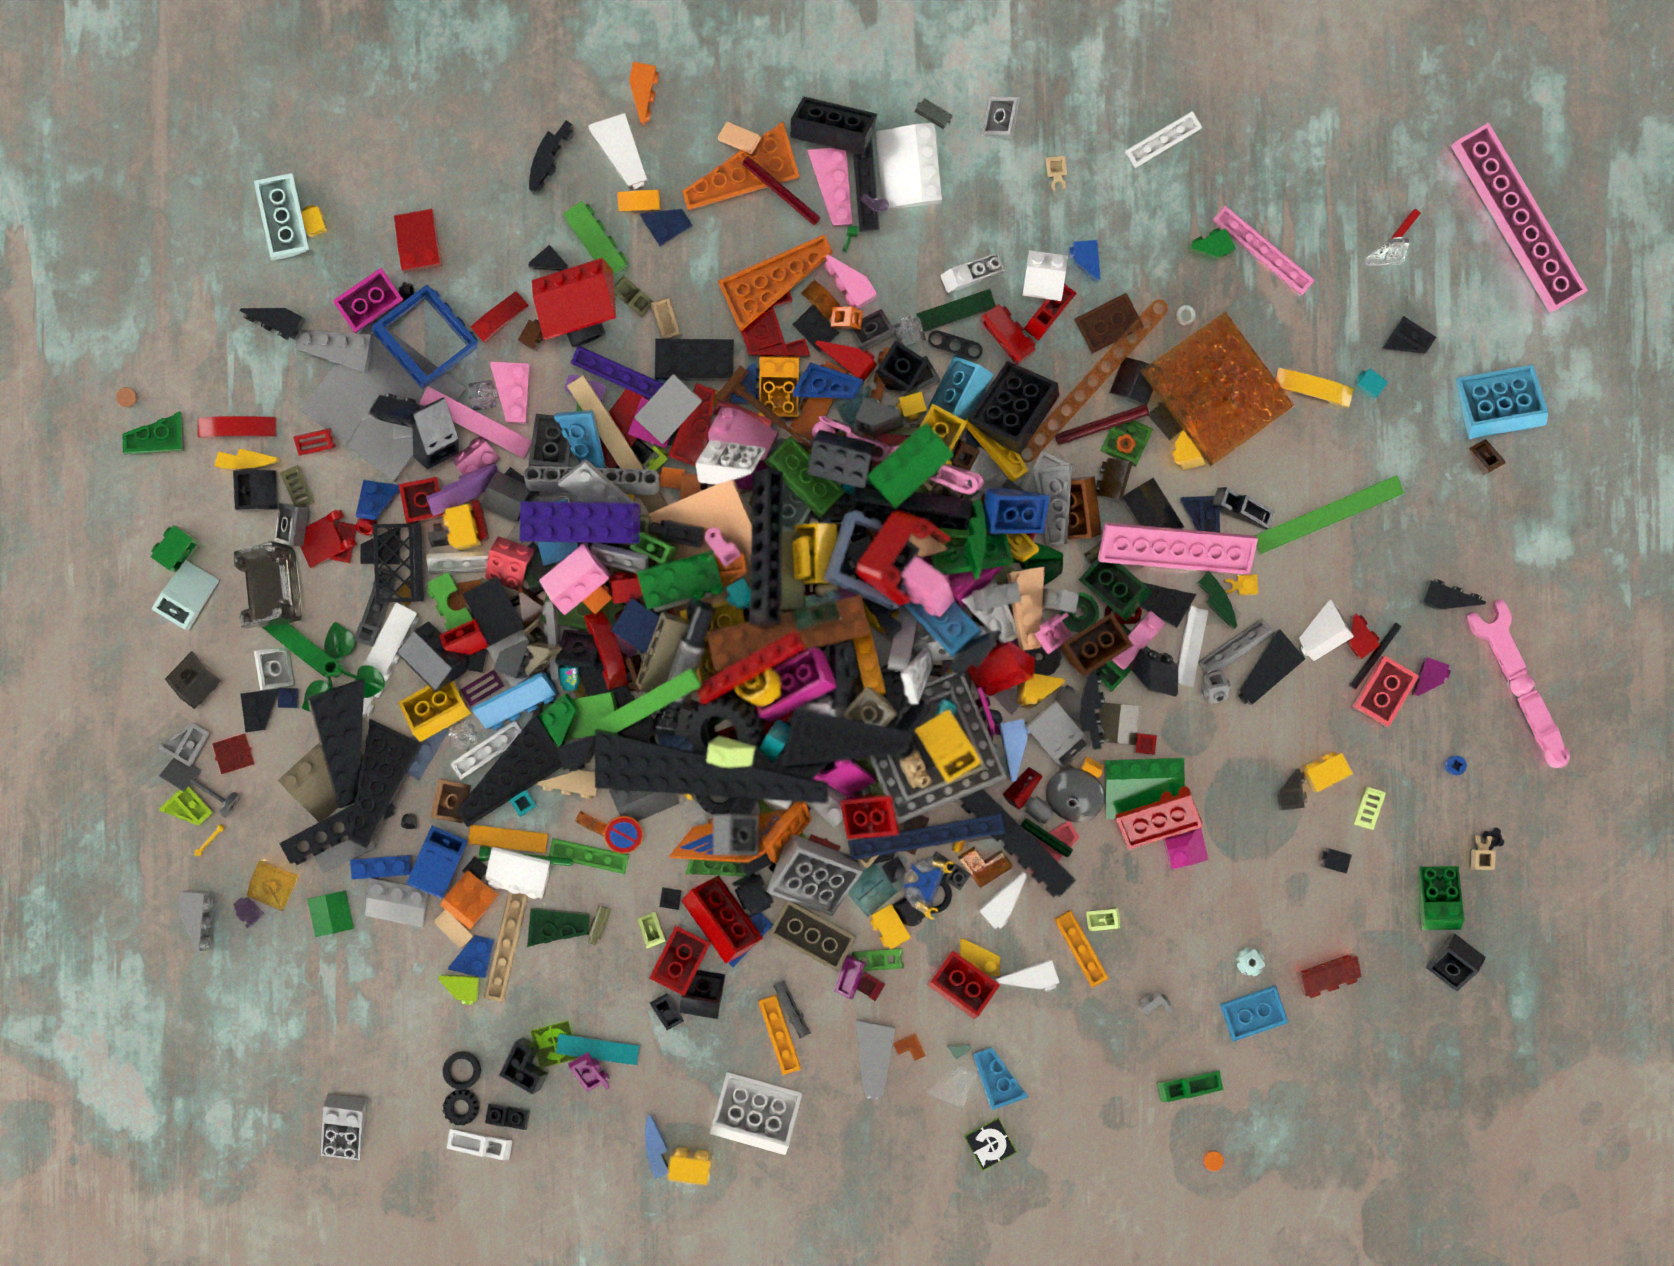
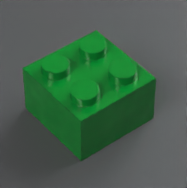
(174, 548)

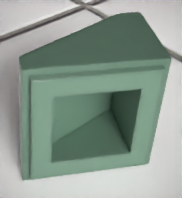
(959, 1049)

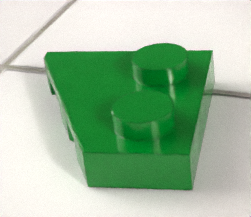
(559, 718)

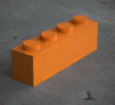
(812, 409)

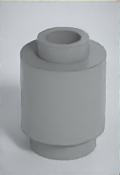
(1038, 809)

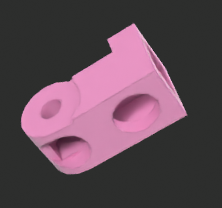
(717, 542)

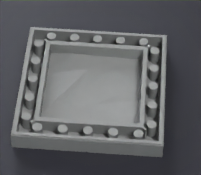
(347, 396)
(914, 802)

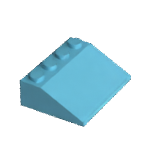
(1502, 401)

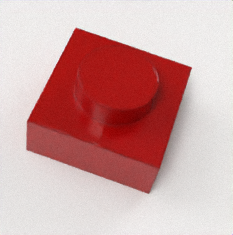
(1145, 744)

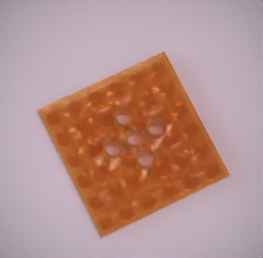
(1217, 388)

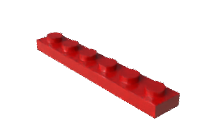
(750, 667)

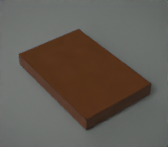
(1107, 322)

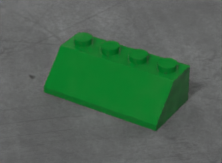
(910, 465)

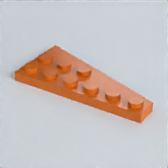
(733, 179)
(761, 285)

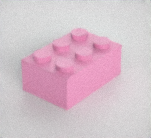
(927, 587)

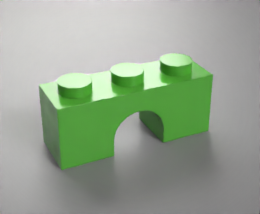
(441, 590)

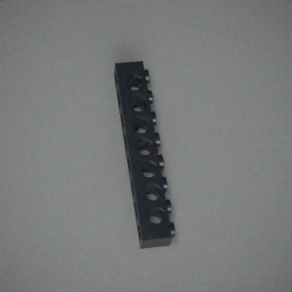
(766, 548)

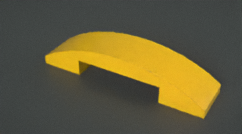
(1314, 386)

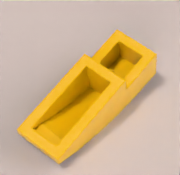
(244, 460)

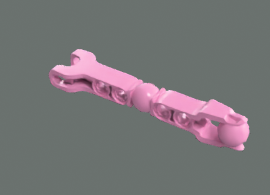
(948, 475)
(1521, 683)

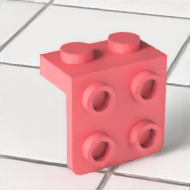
(508, 562)

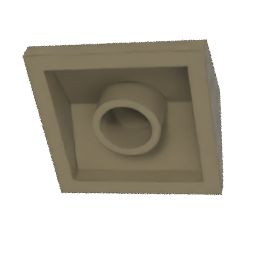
(870, 708)
(1119, 723)

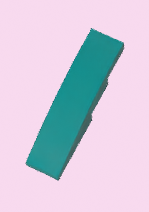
(600, 1048)

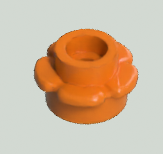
(1125, 438)

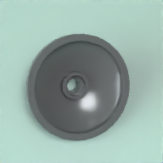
(1077, 786)

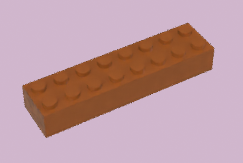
(739, 641)

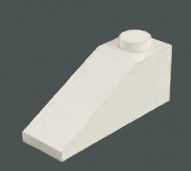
(1035, 976)

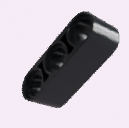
(948, 338)

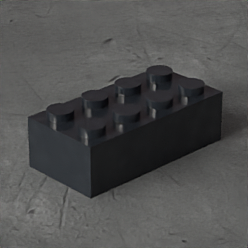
(694, 359)

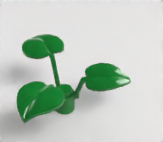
(337, 643)

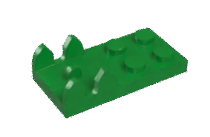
(680, 580)

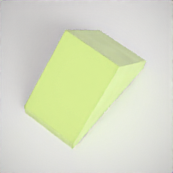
(1103, 919)
(651, 930)

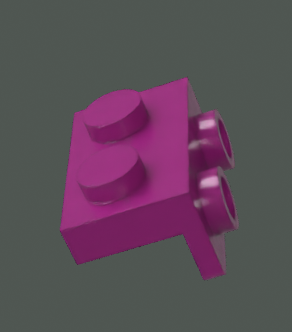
(589, 1072)

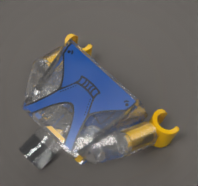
(923, 882)

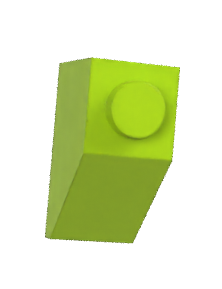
(462, 987)

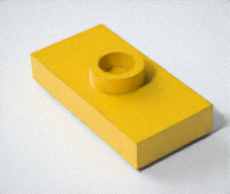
(801, 558)

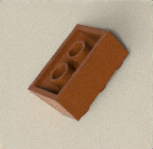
(1084, 509)

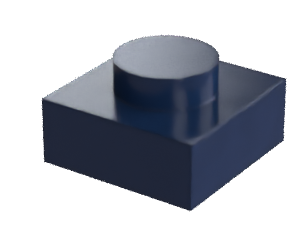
(288, 697)

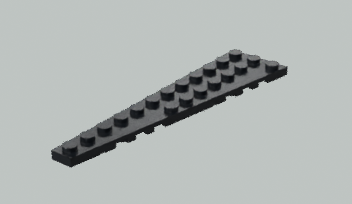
(651, 767)

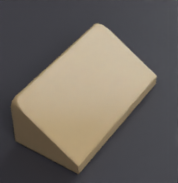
(454, 929)

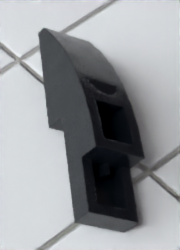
(543, 163)
(1091, 700)

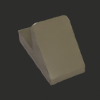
(543, 655)

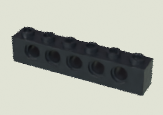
(291, 845)

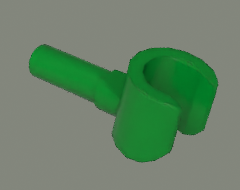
(851, 231)

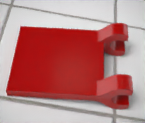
(323, 540)

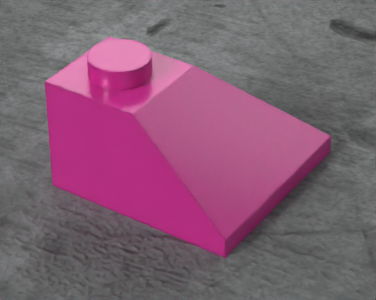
(1186, 849)

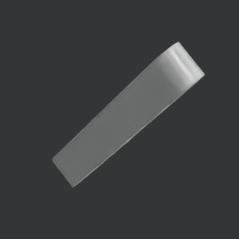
(620, 476)

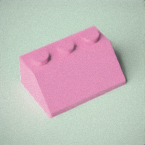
(574, 578)

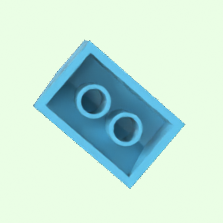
(961, 387)

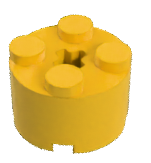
(761, 688)

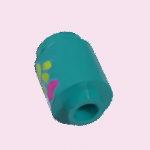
(569, 677)

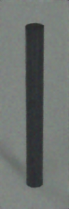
(1375, 656)

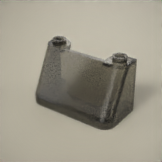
(270, 584)

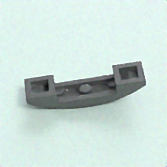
(375, 612)

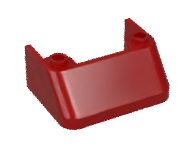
(877, 559)

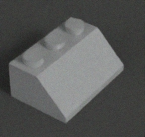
(396, 902)

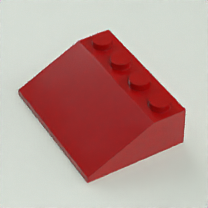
(574, 298)

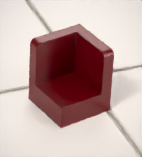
(870, 986)

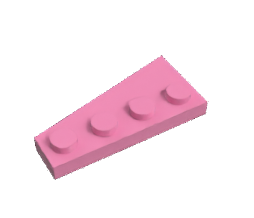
(832, 176)

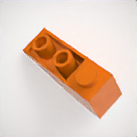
(642, 82)

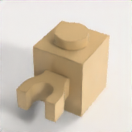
(1483, 857)

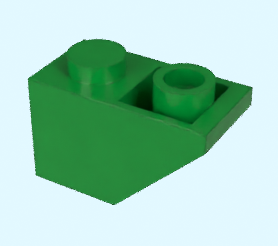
(1214, 246)

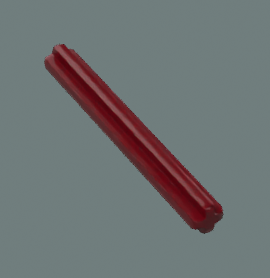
(780, 190)
(1102, 424)

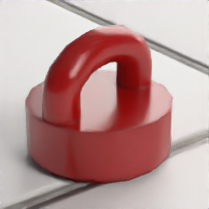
(365, 526)

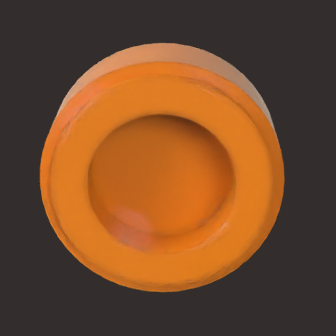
(1213, 1160)

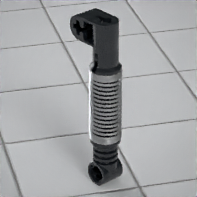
(692, 645)

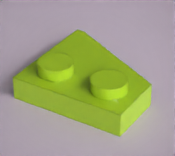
(187, 806)

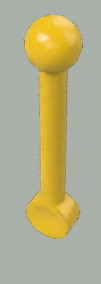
(198, 852)

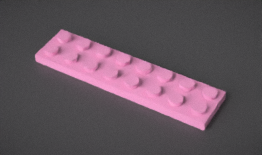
(1177, 548)

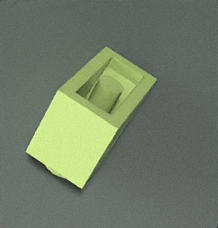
(730, 753)

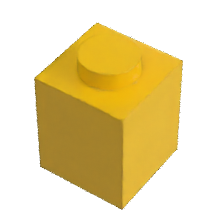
(313, 220)

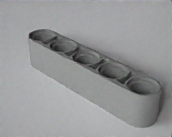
(903, 641)

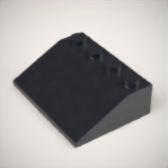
(1014, 406)

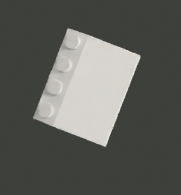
(909, 165)
(756, 1113)

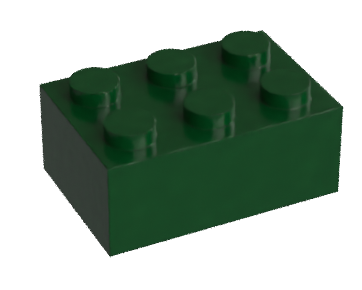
(1115, 587)

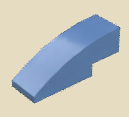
(655, 1148)

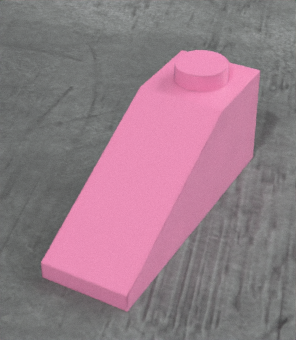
(1140, 637)

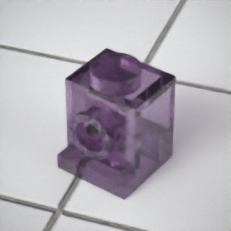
(248, 911)

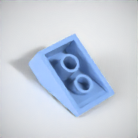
(1014, 742)

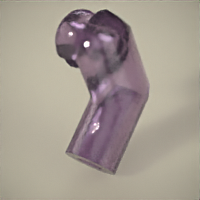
(875, 205)

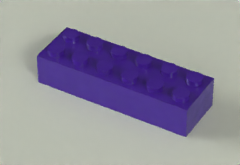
(580, 522)

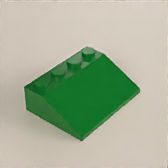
(1140, 782)

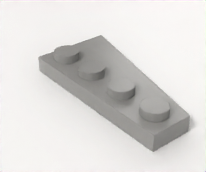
(346, 349)

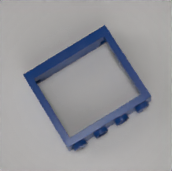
(401, 355)

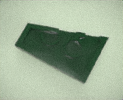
(553, 925)

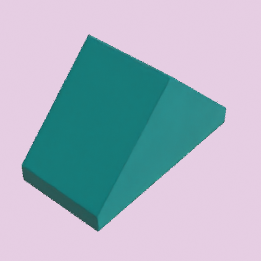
(775, 740)

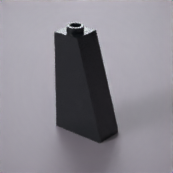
(1272, 666)

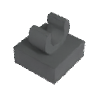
(439, 536)

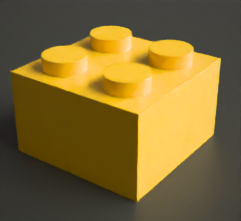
(1327, 771)

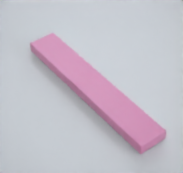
(1263, 250)
(480, 424)

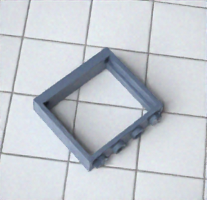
(832, 573)

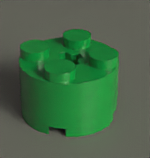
(1090, 616)

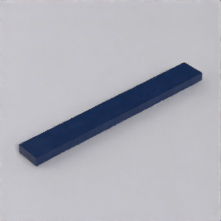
(927, 836)

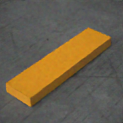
(508, 838)
(1081, 948)
(779, 1034)

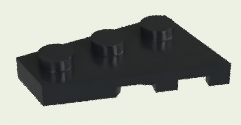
(1168, 603)
(846, 675)

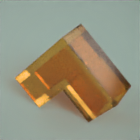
(591, 823)
(910, 1043)

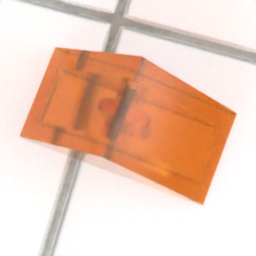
(820, 299)

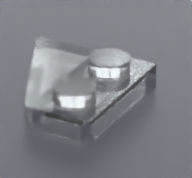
(1390, 253)

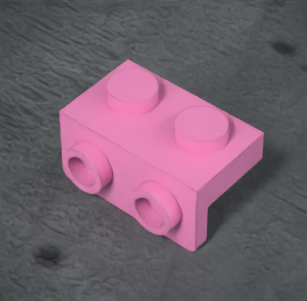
(475, 456)
(1054, 633)

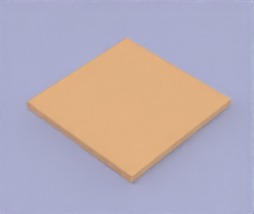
(713, 507)

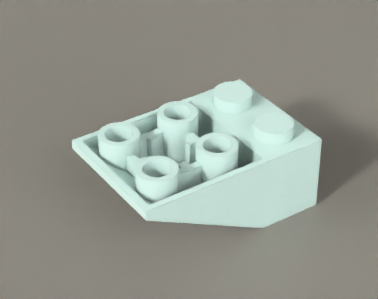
(185, 595)

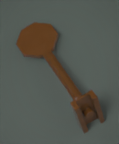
(734, 386)

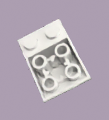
(726, 461)

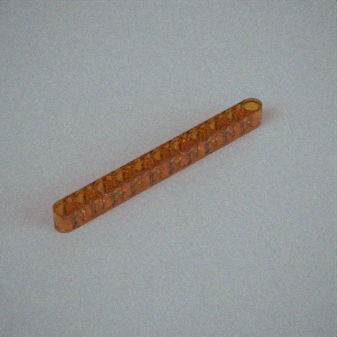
(1101, 377)

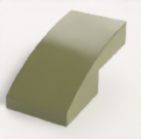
(632, 296)

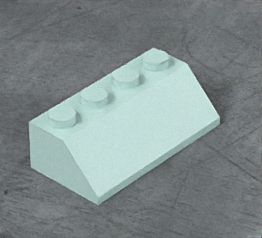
(281, 216)

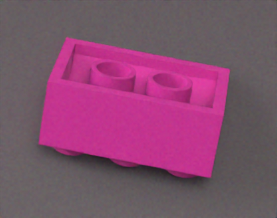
(368, 300)

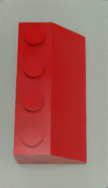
(721, 919)

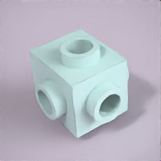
(1243, 961)

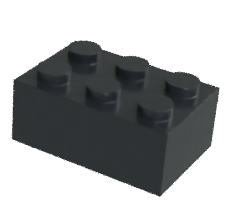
(841, 458)

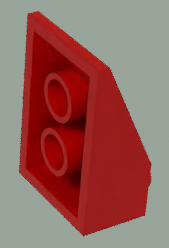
(417, 241)
(869, 816)
(679, 960)

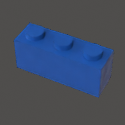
(381, 867)

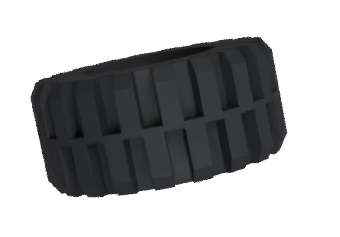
(733, 708)

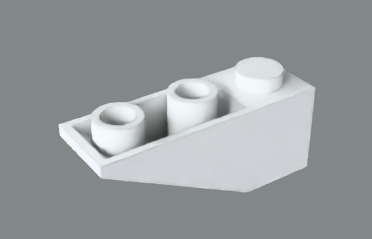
(972, 272)

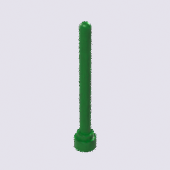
(485, 852)

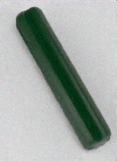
(1046, 837)

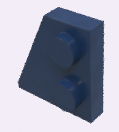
(666, 224)
(1202, 513)

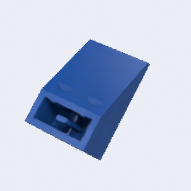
(437, 862)

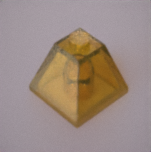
(271, 885)

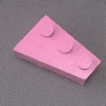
(513, 389)

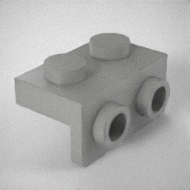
(1150, 1003)

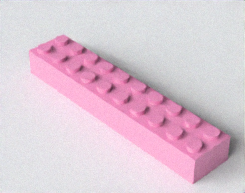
(1519, 217)

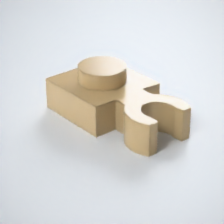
(1056, 169)

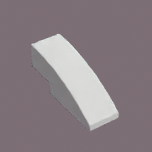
(479, 1144)

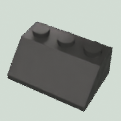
(642, 803)

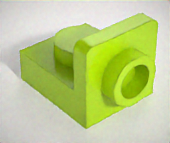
(657, 464)

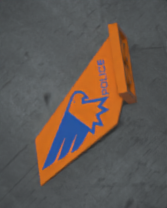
(773, 833)

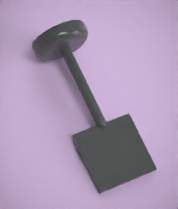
(182, 776)

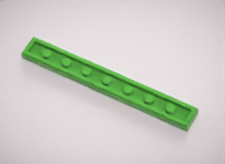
(1329, 514)

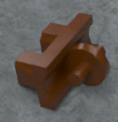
(633, 666)

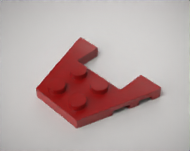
(765, 337)

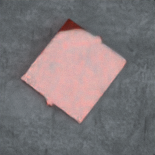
(233, 753)

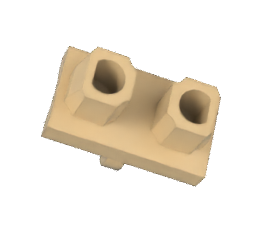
(915, 770)

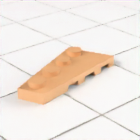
(1029, 610)

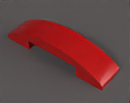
(237, 426)
(608, 649)

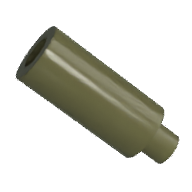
(598, 924)

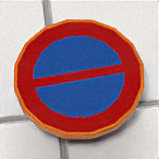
(623, 834)

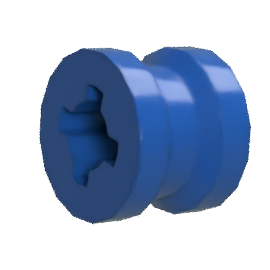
(1451, 766)

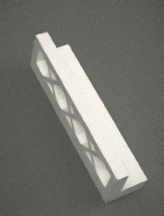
(1191, 645)

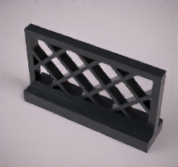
(414, 557)

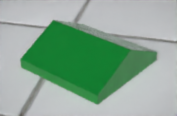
(330, 913)

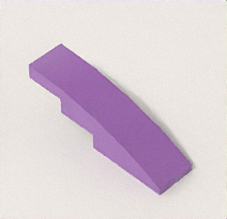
(463, 490)

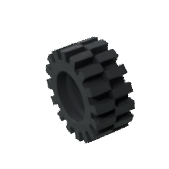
(449, 1111)

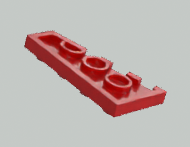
(693, 433)

